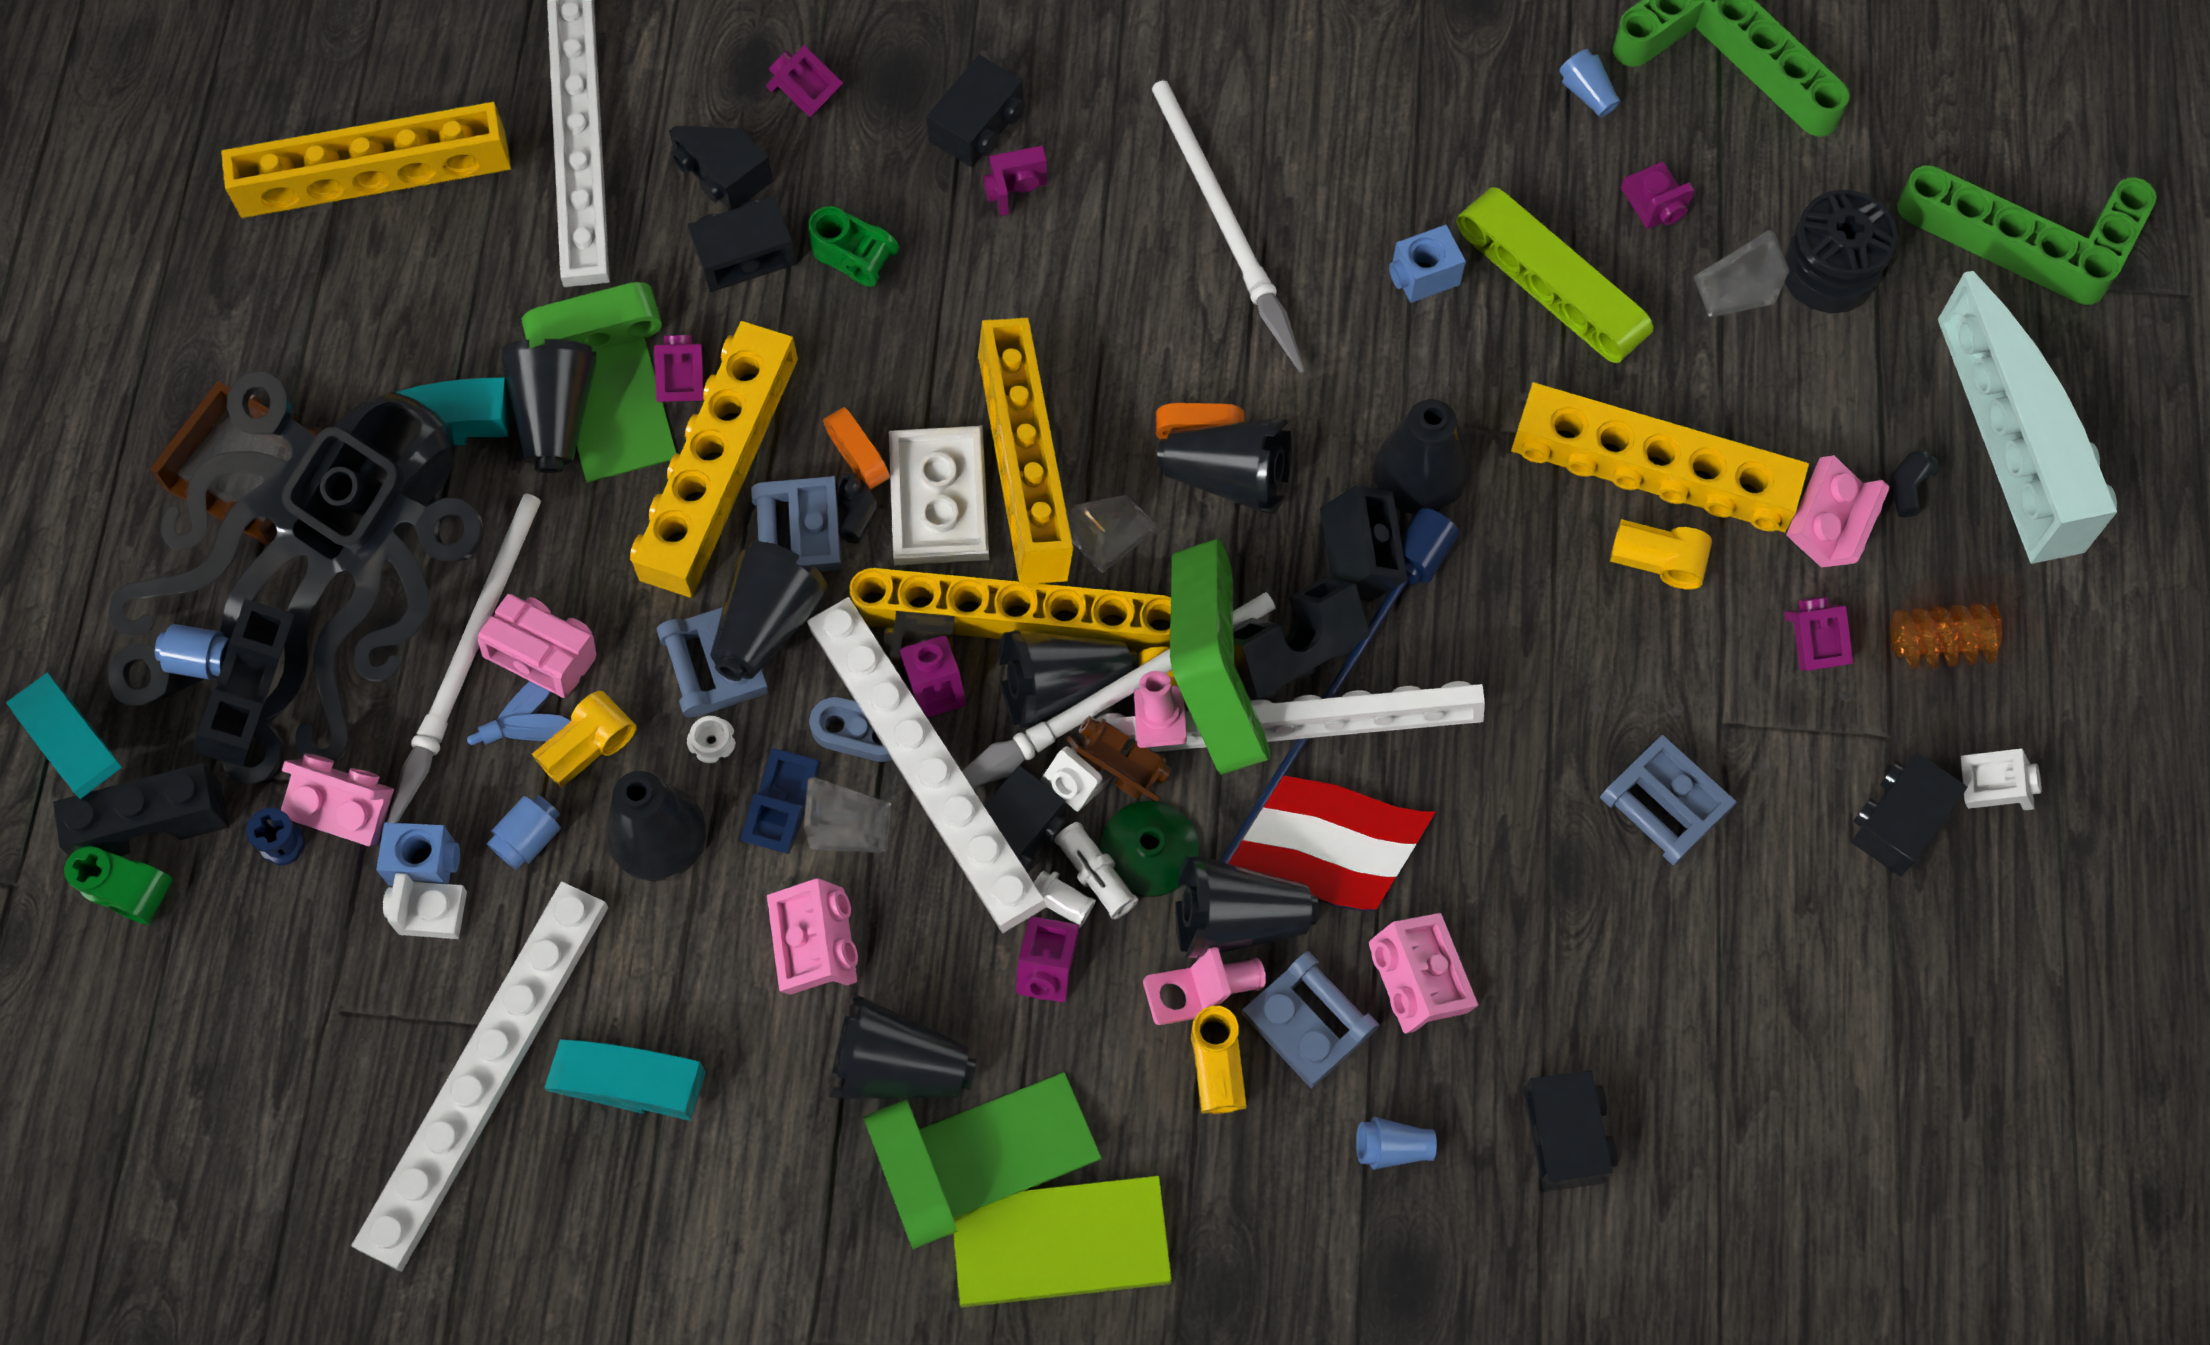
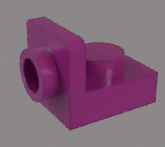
(803, 79)
(1014, 171)
(1657, 195)
(678, 369)
(1820, 634)
(933, 676)
(1046, 959)

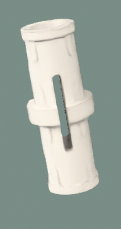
(1096, 870)

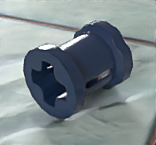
(262, 836)

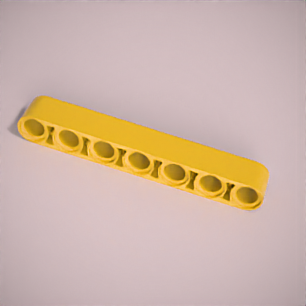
(999, 595)

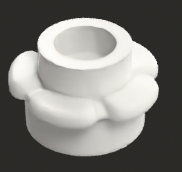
(711, 727)

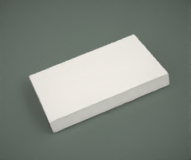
(938, 495)

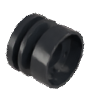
(1839, 251)

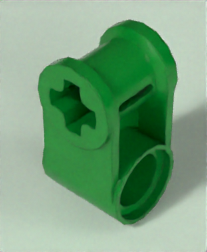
(856, 250)
(122, 886)

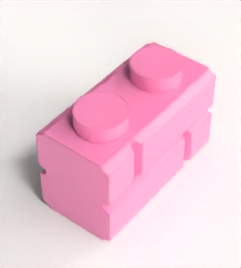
(538, 644)

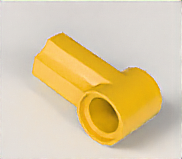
(1675, 554)
(594, 730)
(1218, 1065)

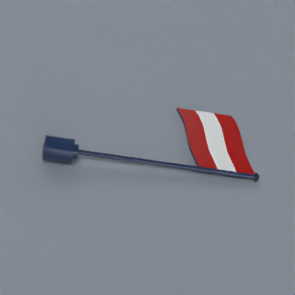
(1326, 834)

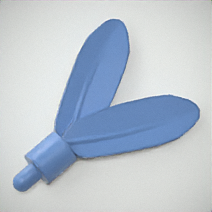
(520, 719)

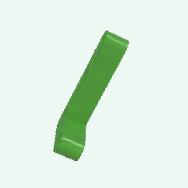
(1749, 40)
(2029, 234)
(1205, 657)

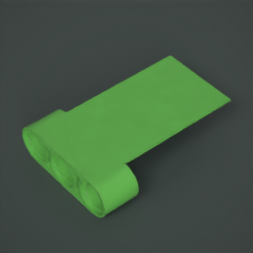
(621, 420)
(978, 1154)

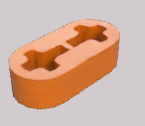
(1192, 415)
(856, 447)

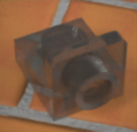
(915, 628)

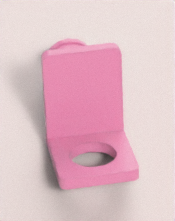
(1159, 712)
(1204, 984)

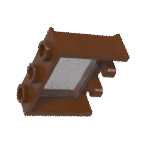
(209, 434)

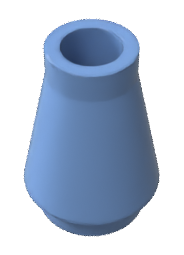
(1589, 81)
(1390, 1143)

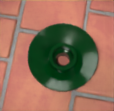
(1143, 870)

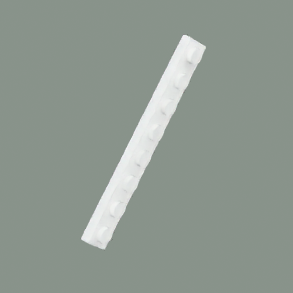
(577, 143)
(1350, 714)
(927, 766)
(480, 1077)

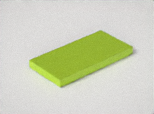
(1063, 1243)

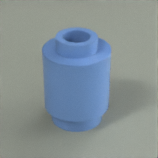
(191, 651)
(524, 831)

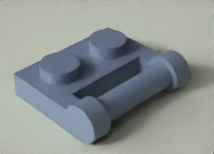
(811, 516)
(727, 693)
(1679, 789)
(1297, 1031)

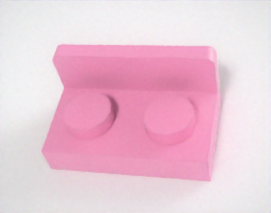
(1836, 514)
(336, 801)
(812, 936)
(1421, 971)

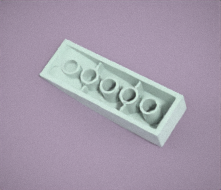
(2027, 426)

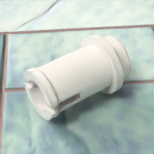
(1063, 898)

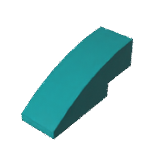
(468, 406)
(64, 735)
(626, 1078)

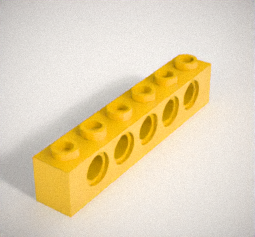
(365, 160)
(1681, 448)
(1024, 452)
(682, 563)

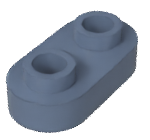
(855, 737)

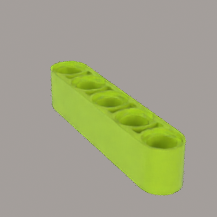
(1555, 275)

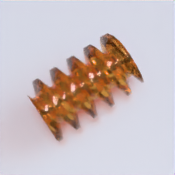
(1946, 634)

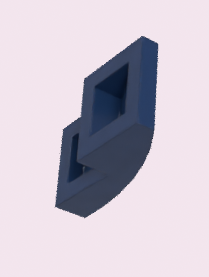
(781, 801)

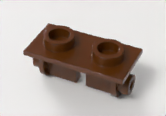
(1135, 771)

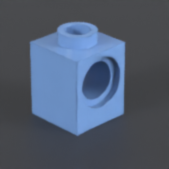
(1433, 248)
(403, 840)

